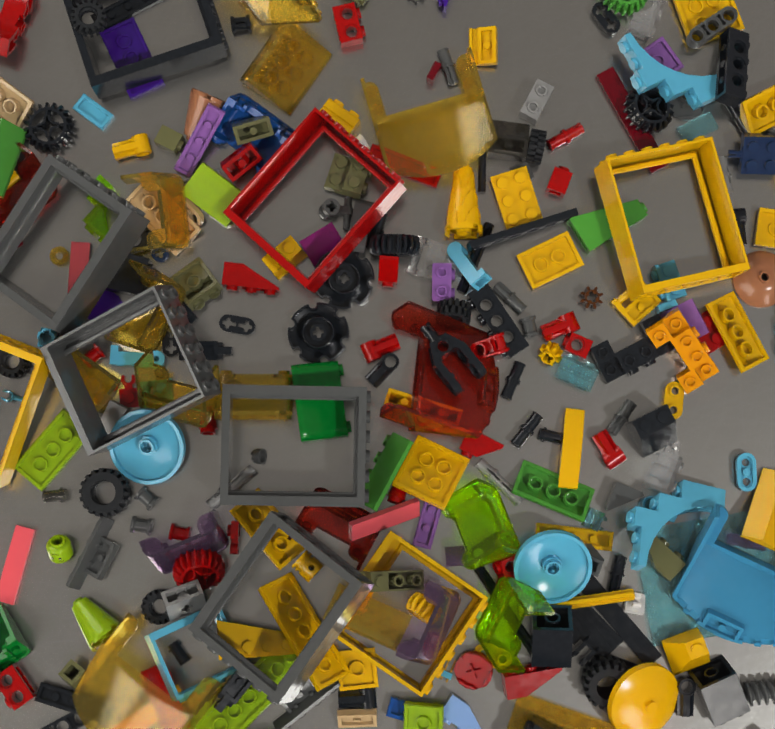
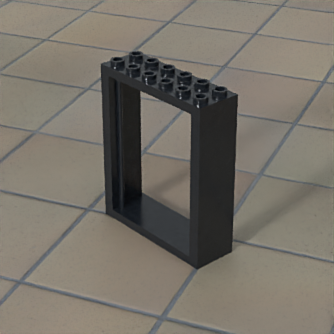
(156, 66)

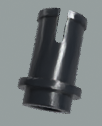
(550, 436)
(178, 652)

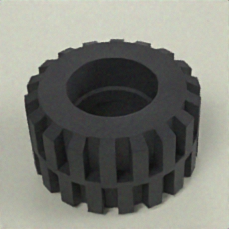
(89, 487)
(598, 670)

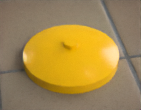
(643, 698)

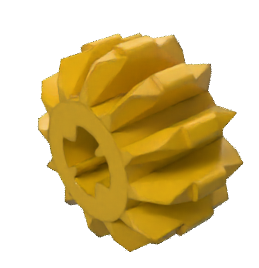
(420, 607)

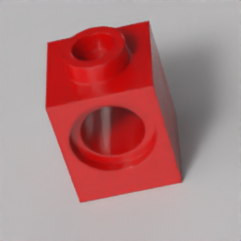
(559, 181)
(585, 345)

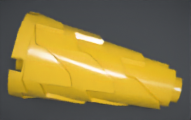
(463, 212)

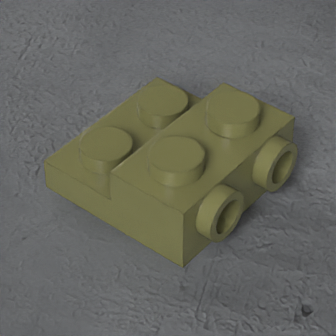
(347, 177)
(198, 284)

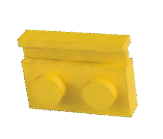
(484, 45)
(290, 250)

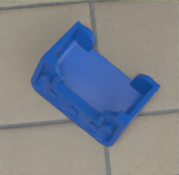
(242, 107)

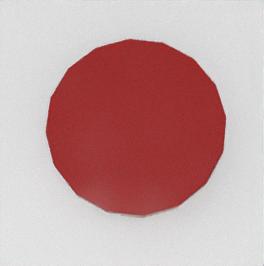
(473, 670)

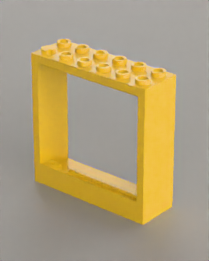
(383, 560)

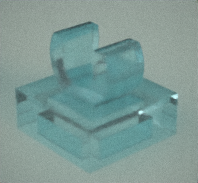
(594, 519)

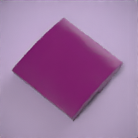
(320, 242)

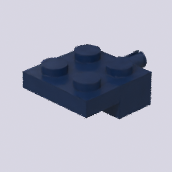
(755, 154)

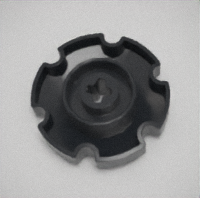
(355, 289)
(324, 318)

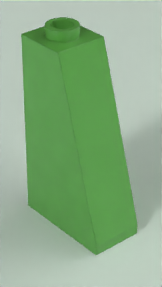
(593, 227)

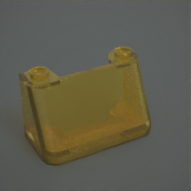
(257, 408)

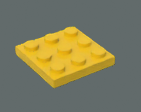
(696, 11)
(431, 472)

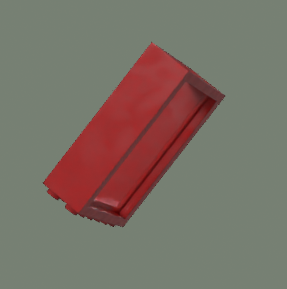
(282, 163)

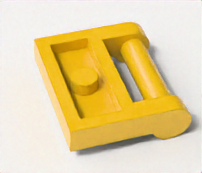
(637, 309)

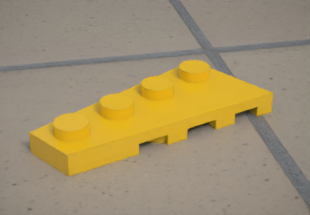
(254, 641)

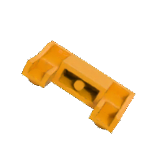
(685, 340)

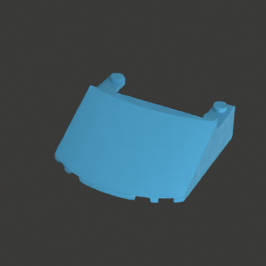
(727, 588)

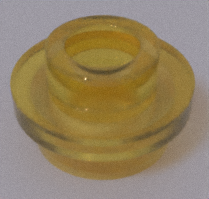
(53, 256)

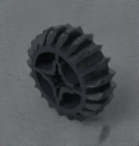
(652, 120)
(42, 127)
(394, 245)

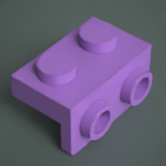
(441, 281)

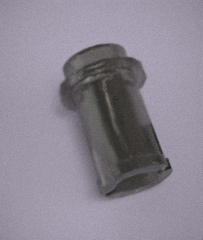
(55, 495)

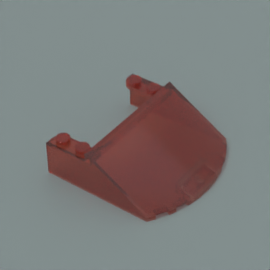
(432, 403)

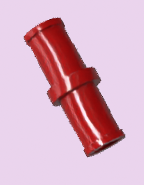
(565, 136)

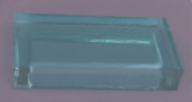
(698, 127)

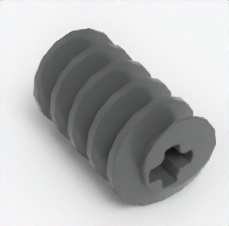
(759, 691)

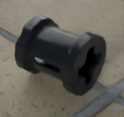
(236, 23)

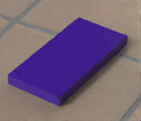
(127, 47)

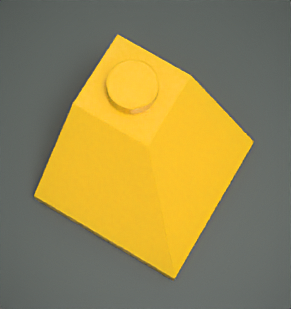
(686, 651)

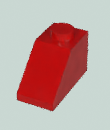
(388, 271)
(479, 446)

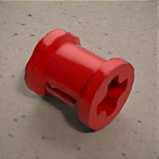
(95, 353)
(179, 533)

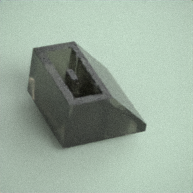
(511, 141)

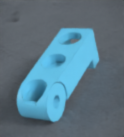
(460, 257)
(128, 359)

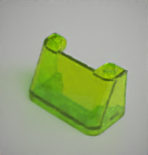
(482, 524)

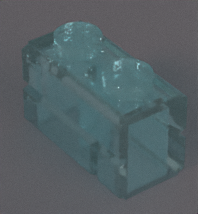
(576, 372)

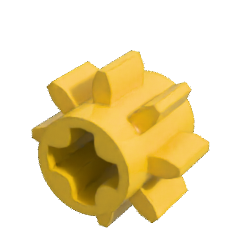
(550, 353)

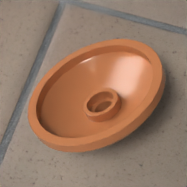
(751, 287)

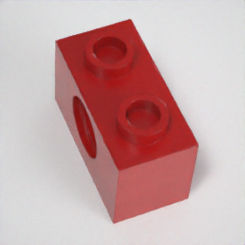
(241, 161)

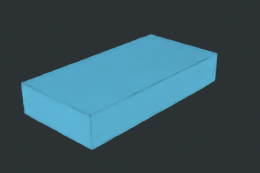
(93, 112)

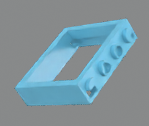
(150, 639)

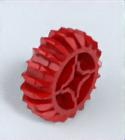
(200, 565)

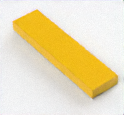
(600, 540)

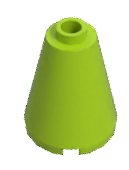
(93, 622)

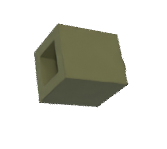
(170, 140)
(72, 673)

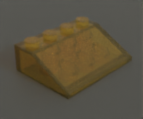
(286, 67)

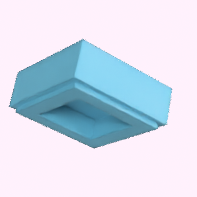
(666, 306)

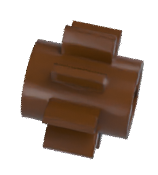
(593, 293)

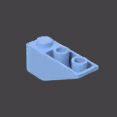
(459, 713)

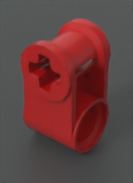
(492, 345)

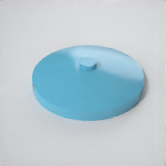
(151, 455)
(554, 564)

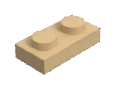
(357, 718)

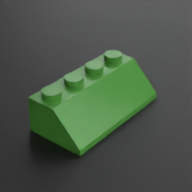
(9, 151)
(386, 468)

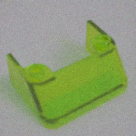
(502, 619)

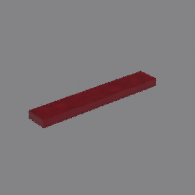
(616, 95)

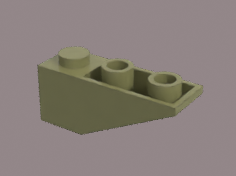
(665, 560)
(395, 580)

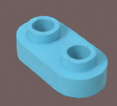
(748, 472)

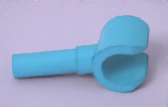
(11, 396)

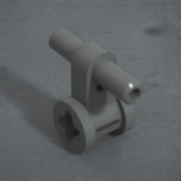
(337, 210)

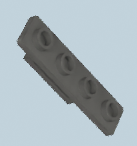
(95, 556)
(303, 702)

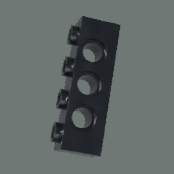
(732, 67)
(497, 310)

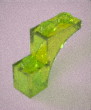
(97, 218)

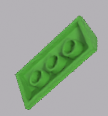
(542, 488)

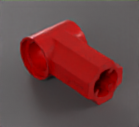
(563, 325)
(376, 349)
(611, 454)

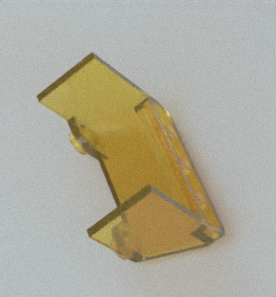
(173, 212)
(149, 328)
(157, 390)

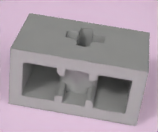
(536, 102)
(183, 599)

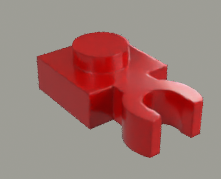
(128, 396)
(234, 532)

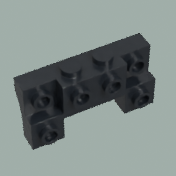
(628, 360)

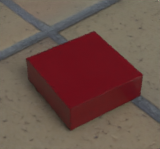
(433, 73)

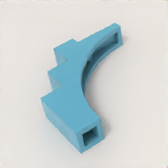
(671, 84)
(662, 507)

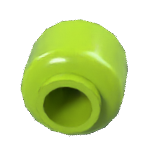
(59, 548)

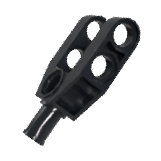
(452, 345)

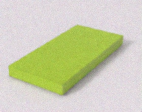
(50, 451)

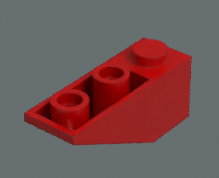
(240, 276)
(523, 684)

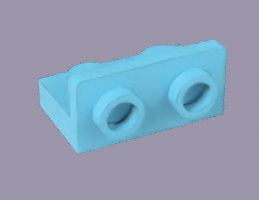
(665, 272)

